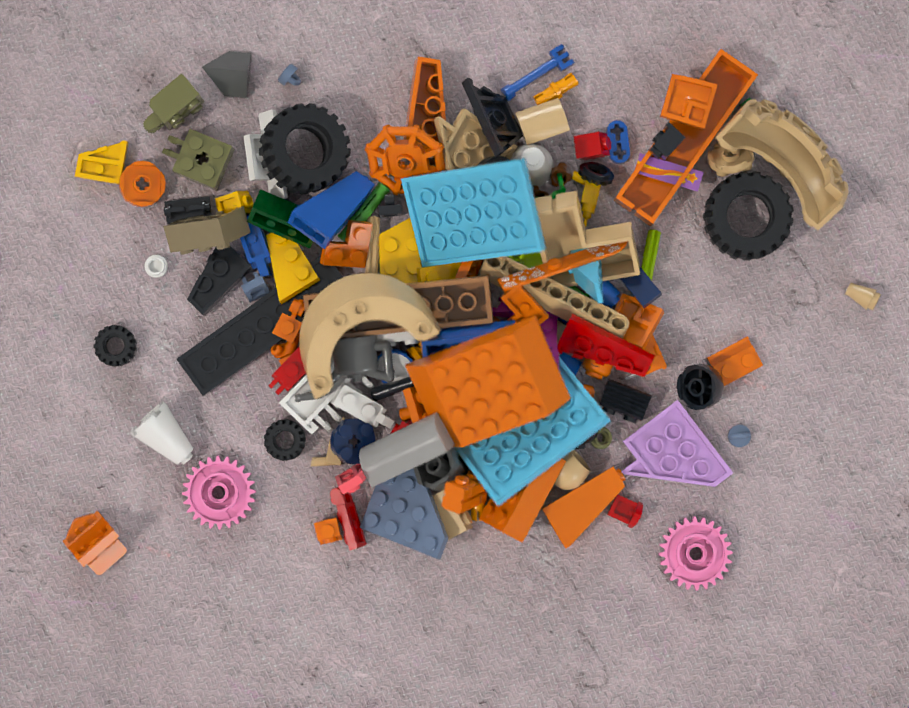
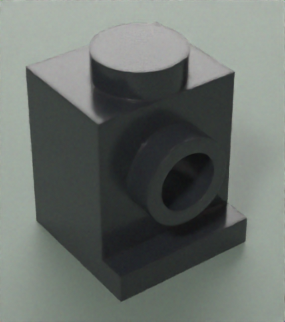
(666, 142)

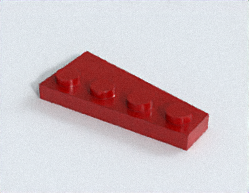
(597, 344)

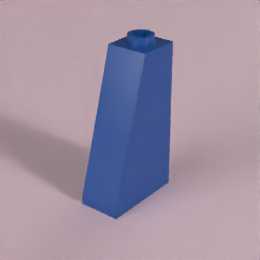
(330, 210)

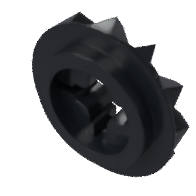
(596, 173)

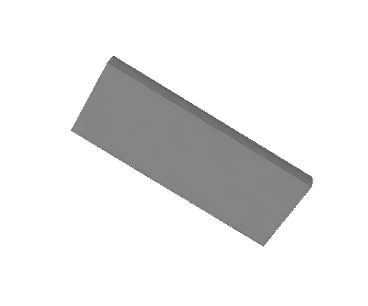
(405, 449)

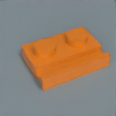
(735, 360)

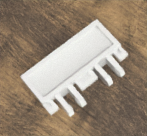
(307, 410)

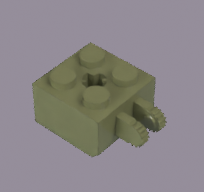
(173, 105)
(194, 147)

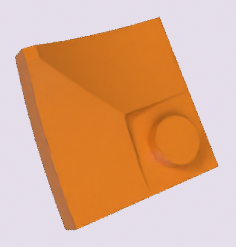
(688, 101)
(641, 320)

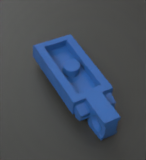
(257, 250)

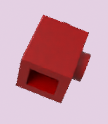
(592, 146)

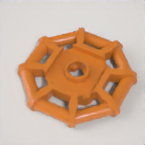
(400, 149)

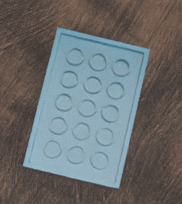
(473, 213)
(523, 453)

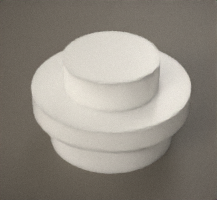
(156, 266)

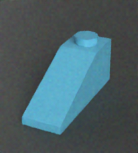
(589, 278)

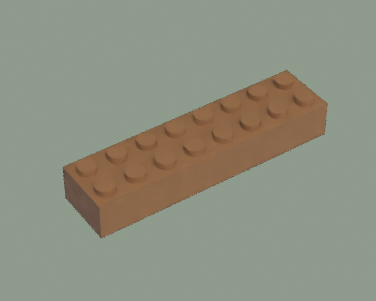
(451, 301)

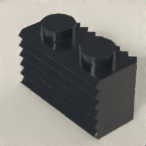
(624, 400)

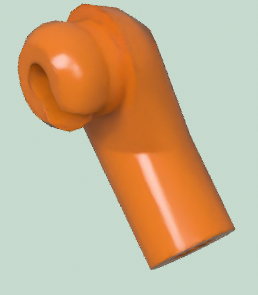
(284, 349)

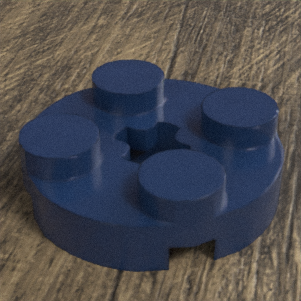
(340, 439)

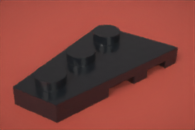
(221, 274)

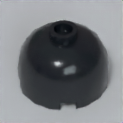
(700, 386)

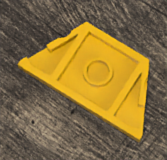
(399, 253)

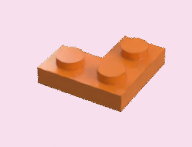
(352, 251)
(523, 305)

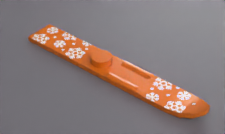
(559, 265)

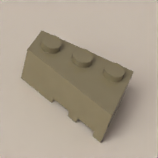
(206, 231)

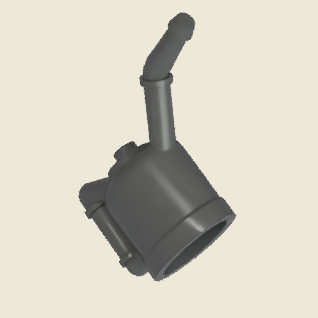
(358, 359)

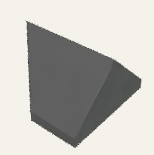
(231, 73)

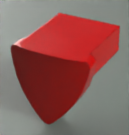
(626, 510)

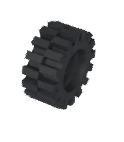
(101, 345)
(298, 444)

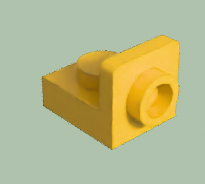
(233, 200)

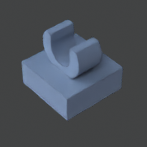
(255, 288)

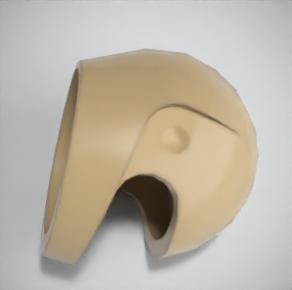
(573, 472)

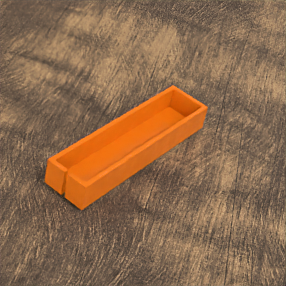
(651, 195)

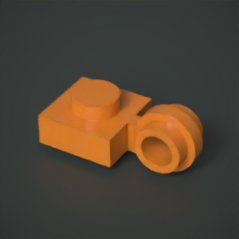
(287, 326)

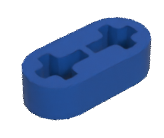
(624, 142)

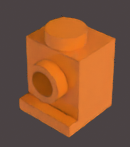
(328, 531)

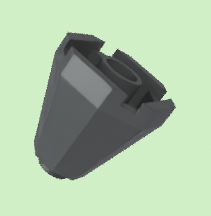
(441, 470)

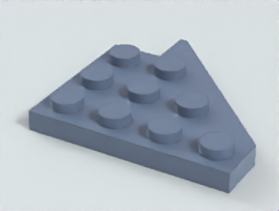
(406, 515)

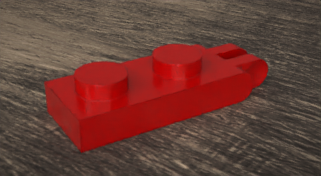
(289, 372)

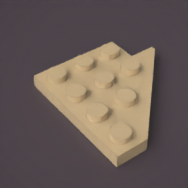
(465, 141)

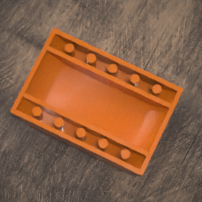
(491, 382)

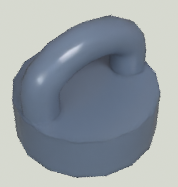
(289, 76)
(739, 436)

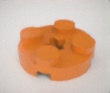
(151, 175)

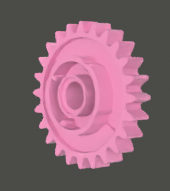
(236, 492)
(712, 557)

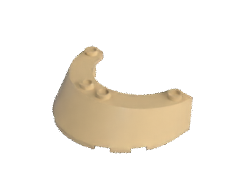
(795, 152)
(351, 302)

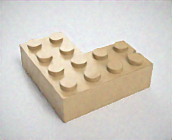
(565, 231)

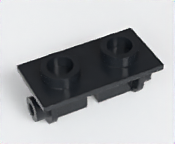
(187, 208)

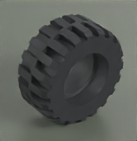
(324, 128)
(770, 194)

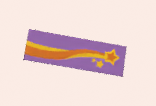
(669, 172)

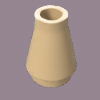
(863, 295)

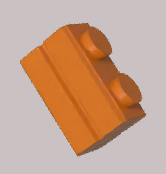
(463, 493)

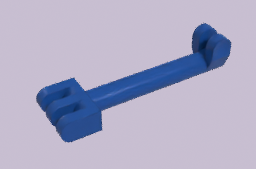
(557, 60)

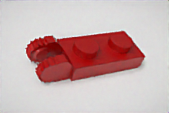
(348, 518)

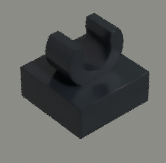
(390, 208)

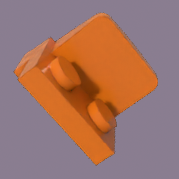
(94, 542)

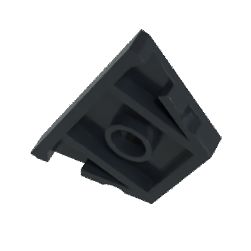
(494, 117)

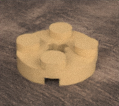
(724, 165)

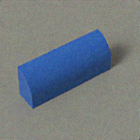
(453, 336)

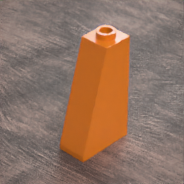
(579, 507)

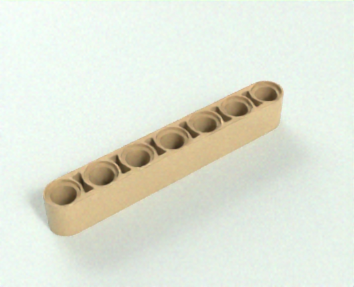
(559, 298)

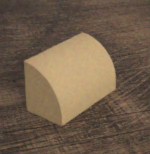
(542, 121)

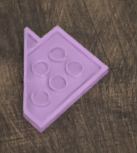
(675, 450)

